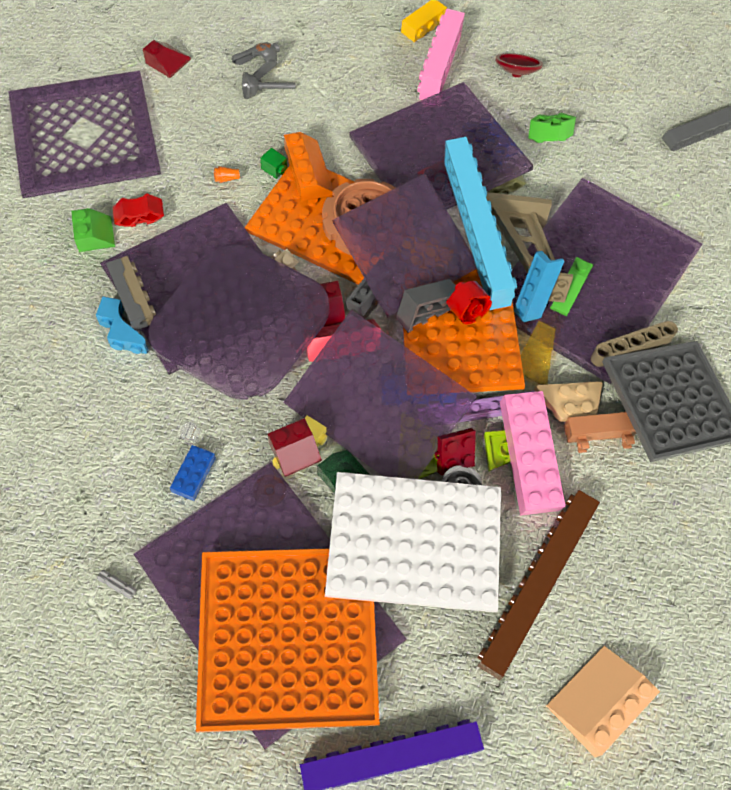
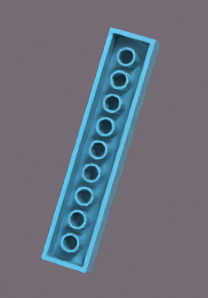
(479, 223)

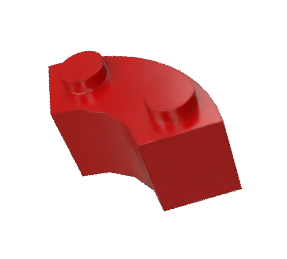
(139, 210)

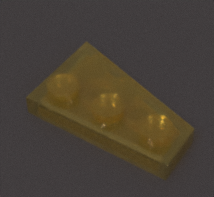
(537, 353)

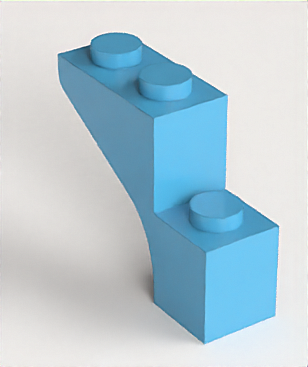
(121, 334)

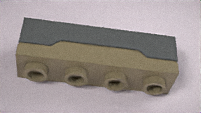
(130, 292)

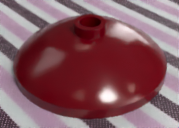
(518, 64)

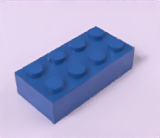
(192, 473)

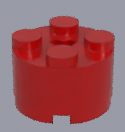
(469, 301)

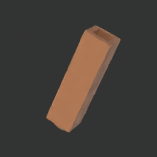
(599, 427)

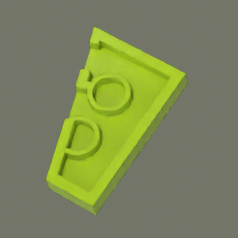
(496, 449)

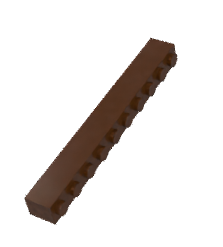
(538, 585)

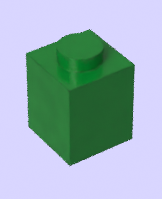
(273, 163)

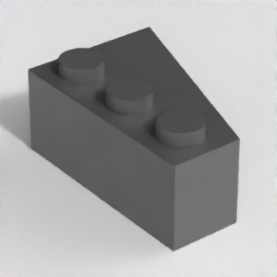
(424, 302)

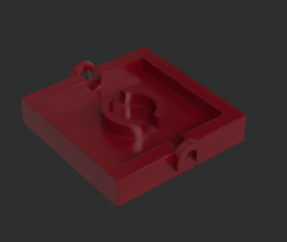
(455, 450)

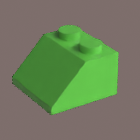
(92, 230)

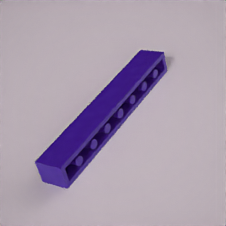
(391, 757)

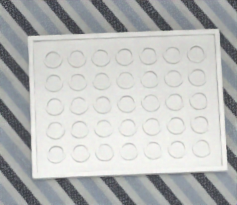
(415, 542)

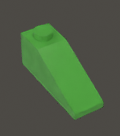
(580, 271)

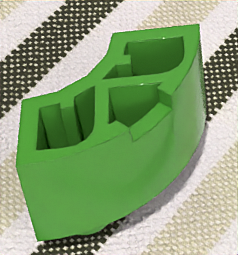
(551, 127)

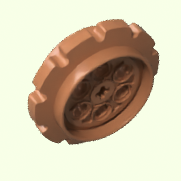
(346, 198)

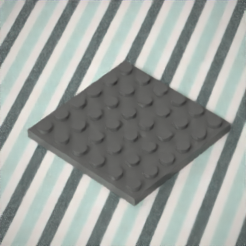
(672, 399)

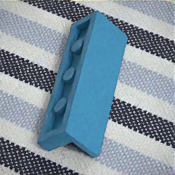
(537, 287)

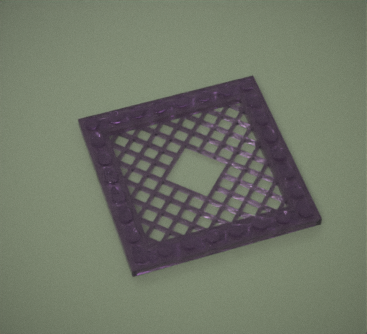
(33, 182)

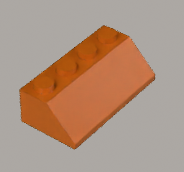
(307, 166)

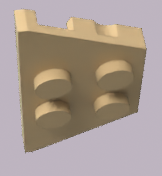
(571, 399)

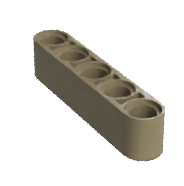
(660, 335)

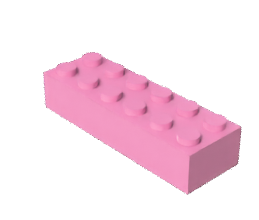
(441, 54)
(532, 453)

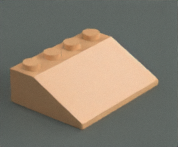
(602, 700)

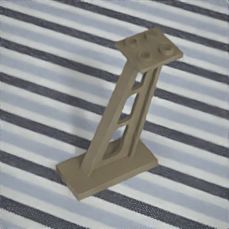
(531, 214)

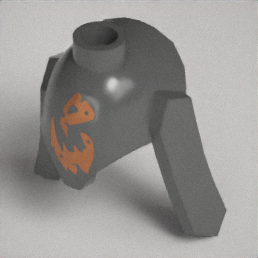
(264, 49)

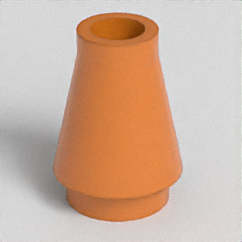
(225, 174)

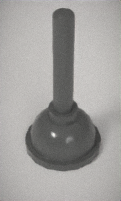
(251, 86)

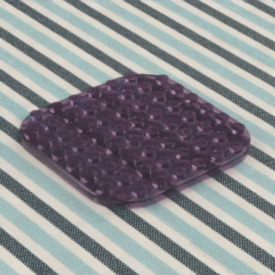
(239, 321)

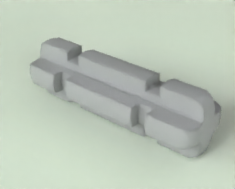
(117, 584)

